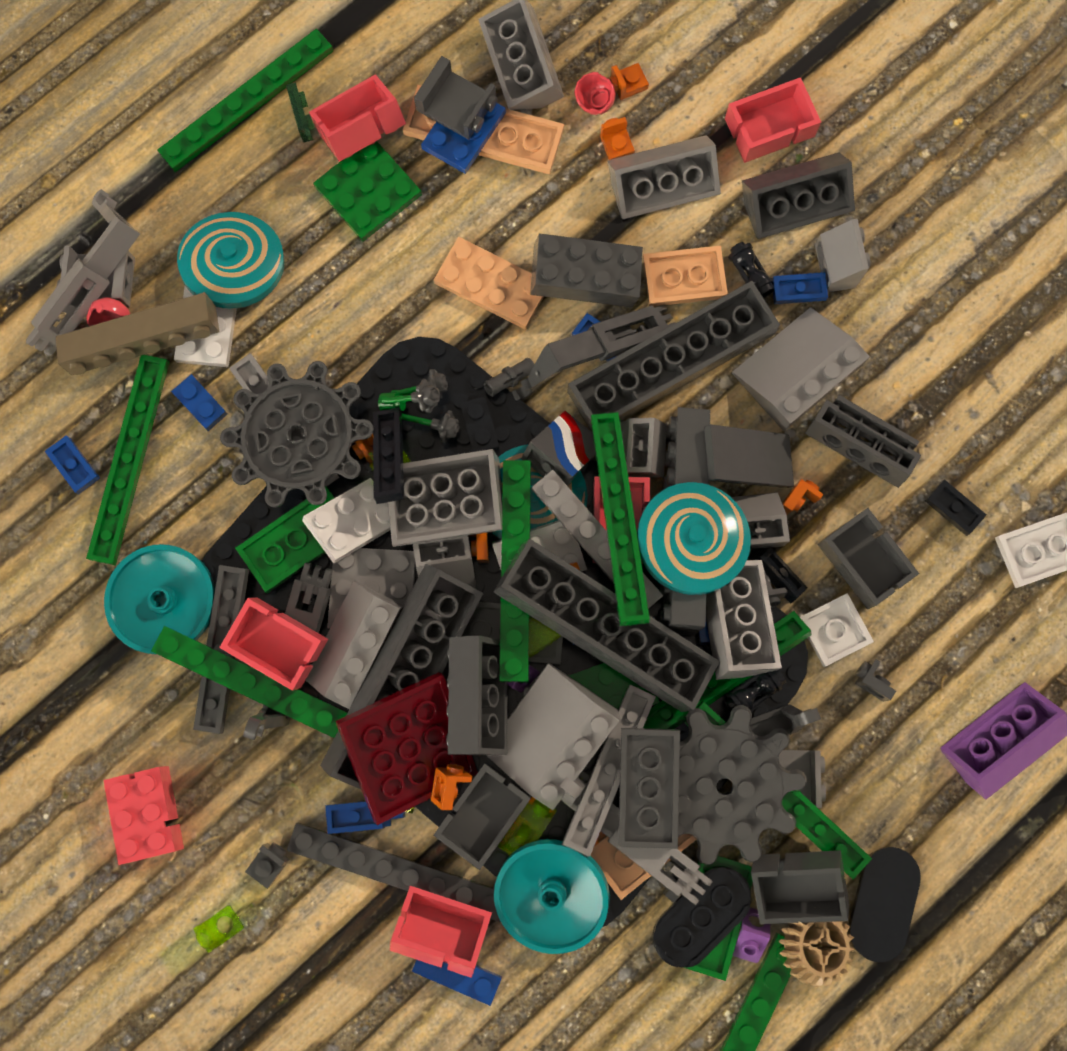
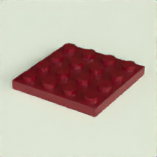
(400, 745)

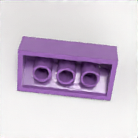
(1006, 740)

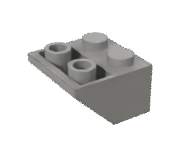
(843, 256)
(644, 446)
(765, 519)
(449, 556)

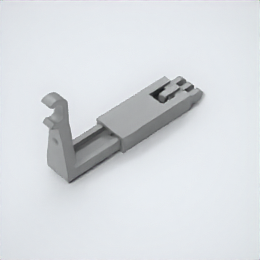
(84, 280)
(647, 858)

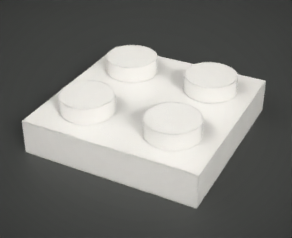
(836, 630)

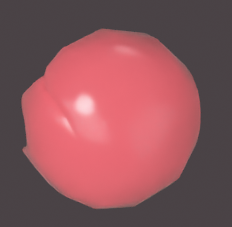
(595, 93)
(105, 310)

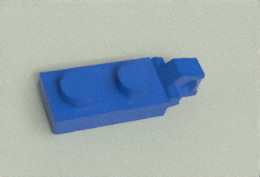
(352, 817)

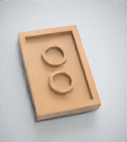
(684, 276)

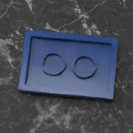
(456, 149)

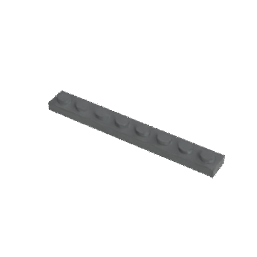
(388, 867)

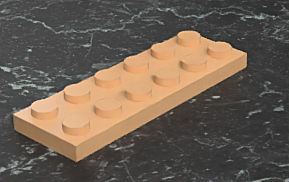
(516, 140)

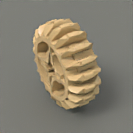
(817, 964)

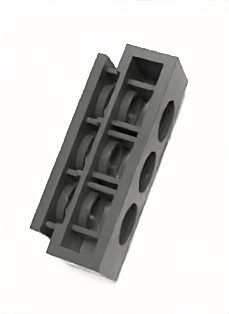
(870, 454)

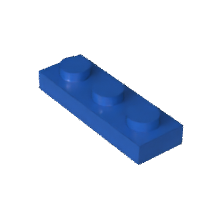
(479, 987)

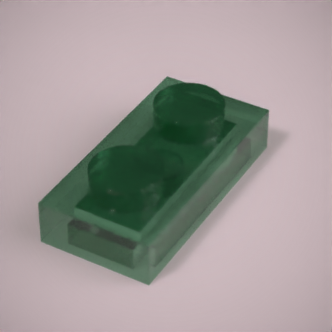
(298, 103)

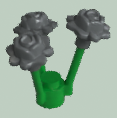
(428, 396)

